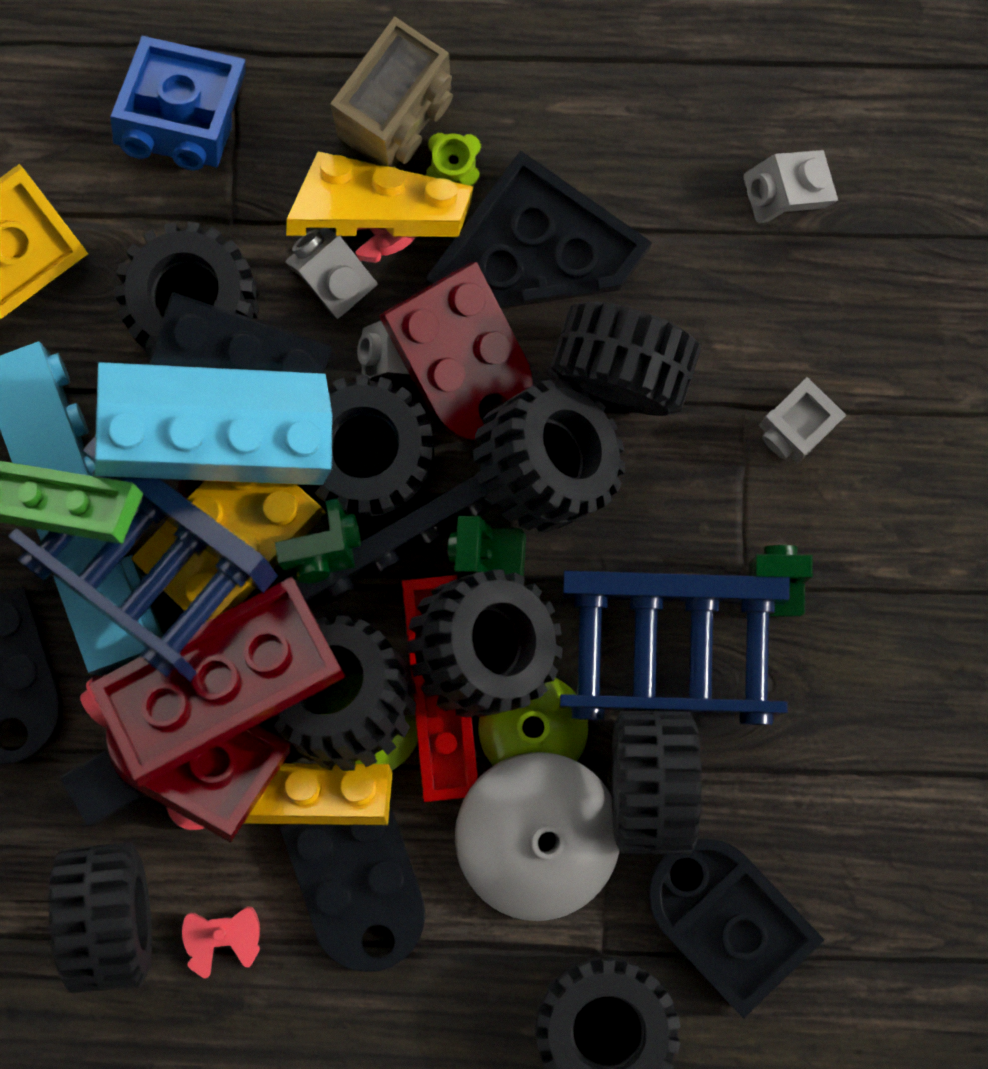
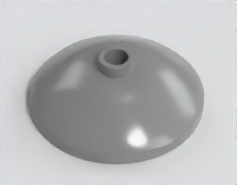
(502, 827)

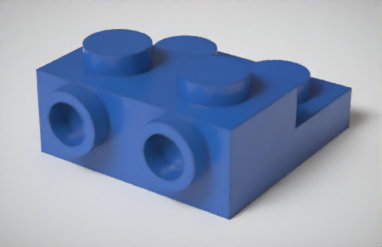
(177, 103)

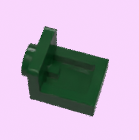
(483, 548)
(317, 555)
(785, 562)

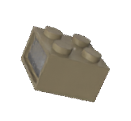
(393, 95)

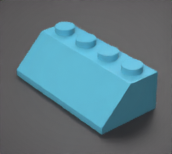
(212, 424)

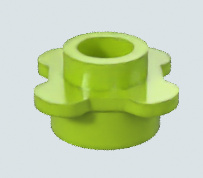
(457, 145)

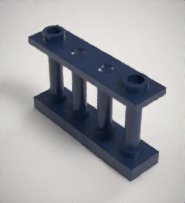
(193, 535)
(702, 598)

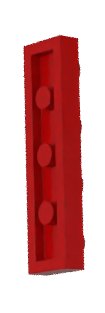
(443, 737)

